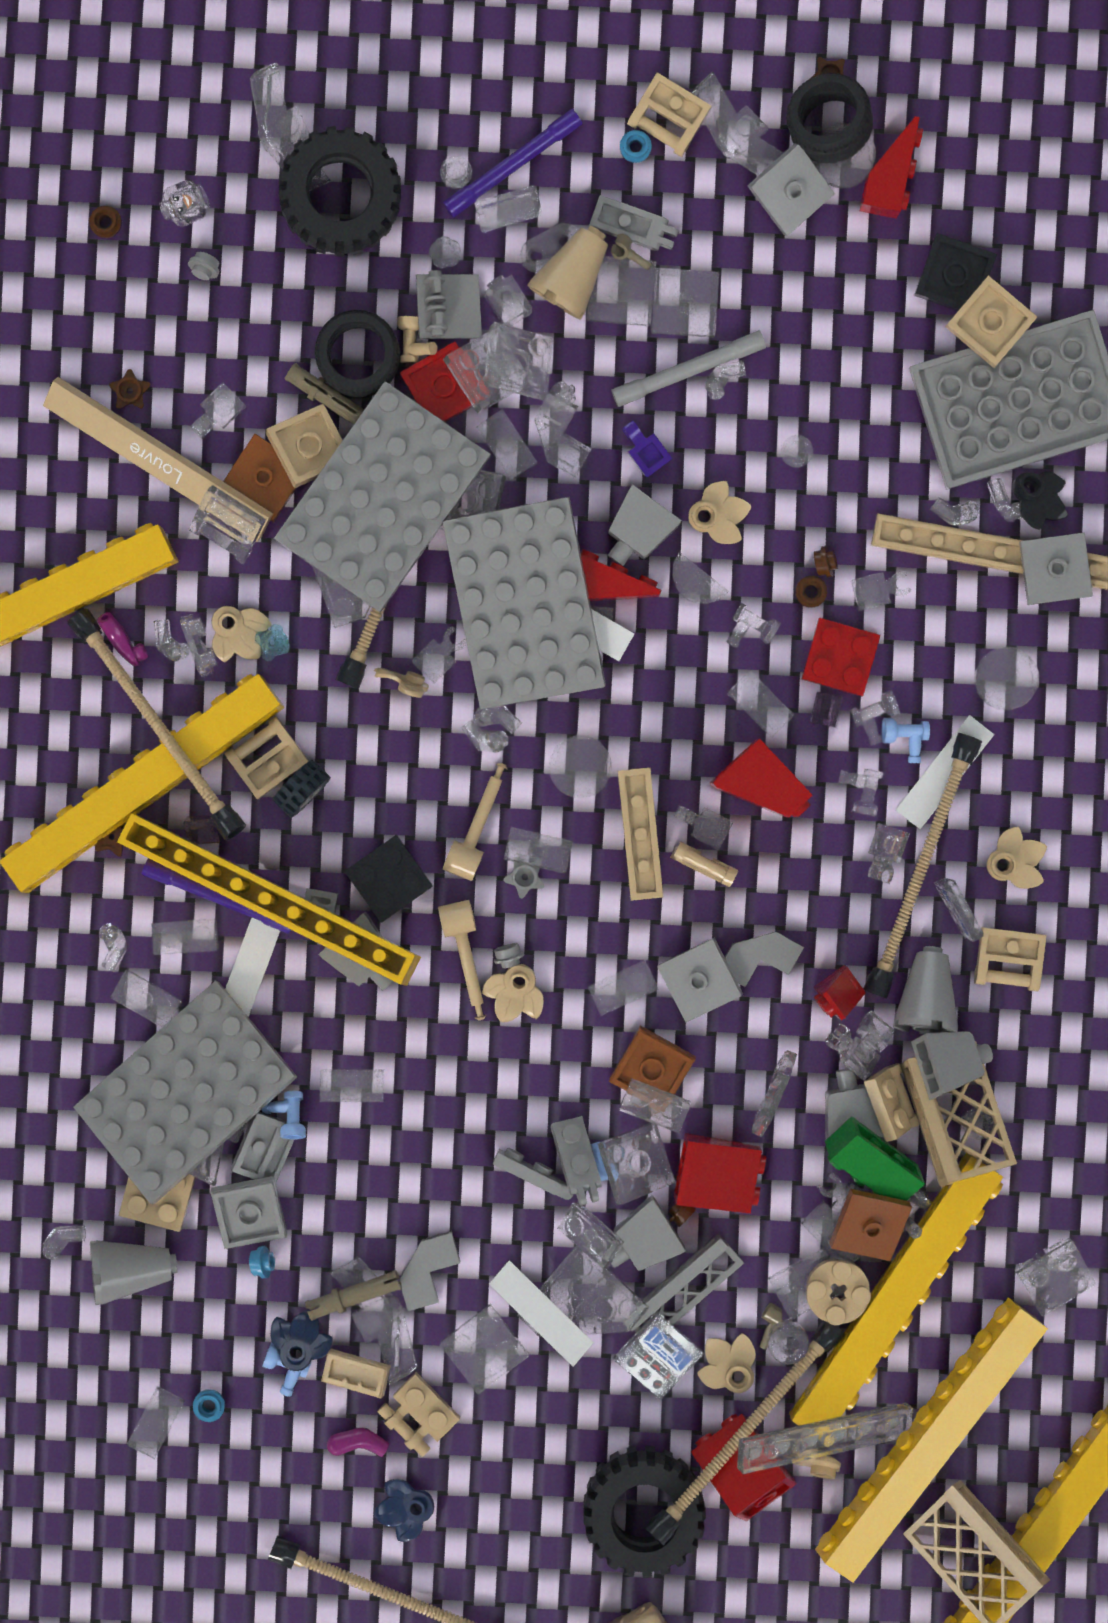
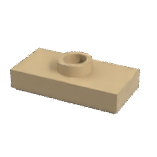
(356, 1373)

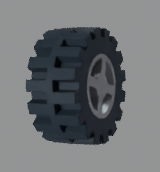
(301, 788)

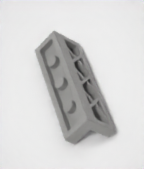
(684, 1274)

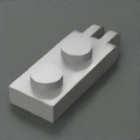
(641, 226)
(576, 1158)
(537, 1175)

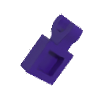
(648, 452)

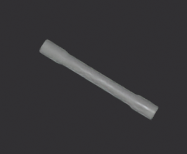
(736, 349)

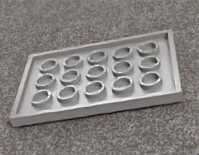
(1029, 408)
(382, 497)
(524, 602)
(185, 1092)

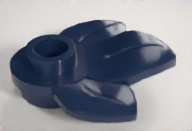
(301, 1336)
(400, 1512)

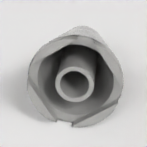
(928, 995)
(128, 1269)

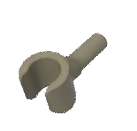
(626, 251)
(773, 1315)

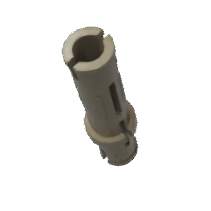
(319, 390)
(339, 1299)

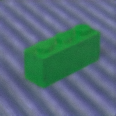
(873, 1161)

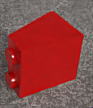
(763, 781)
(718, 1174)
(741, 1492)

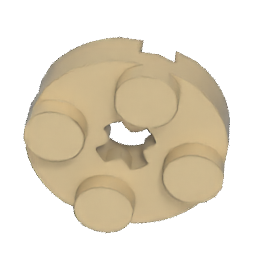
(837, 1310)

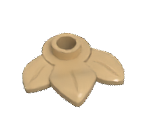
(723, 511)
(241, 635)
(409, 684)
(1020, 858)
(514, 998)
(725, 1360)
(822, 1466)

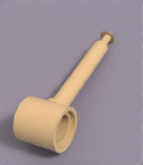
(464, 857)
(457, 921)

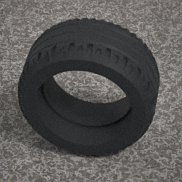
(822, 90)
(352, 320)

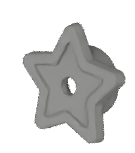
(524, 886)

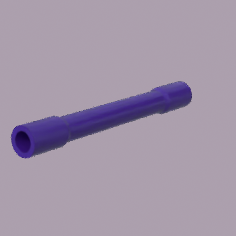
(470, 193)
(169, 877)

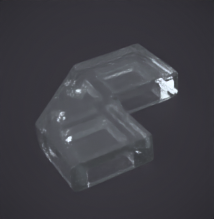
(559, 447)
(775, 1092)

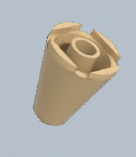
(572, 272)

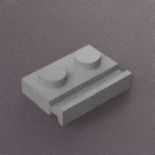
(262, 1148)

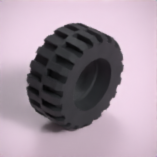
(348, 148)
(635, 1552)

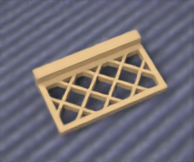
(640, 834)
(935, 1129)
(996, 1539)

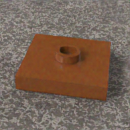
(261, 476)
(652, 1062)
(870, 1224)

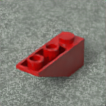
(886, 182)
(613, 582)
(839, 993)

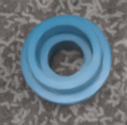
(639, 137)
(261, 1262)
(205, 1414)

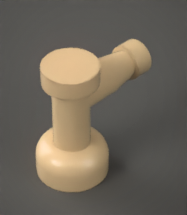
(411, 349)

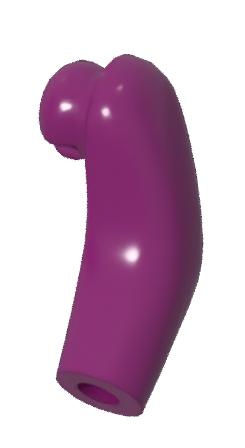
(120, 640)
(354, 1439)

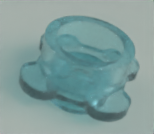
(281, 642)

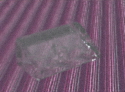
(508, 208)

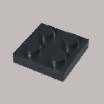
(953, 272)
(388, 878)

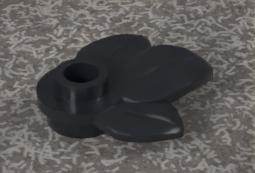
(1042, 501)

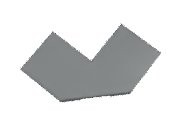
(770, 948)
(430, 1255)

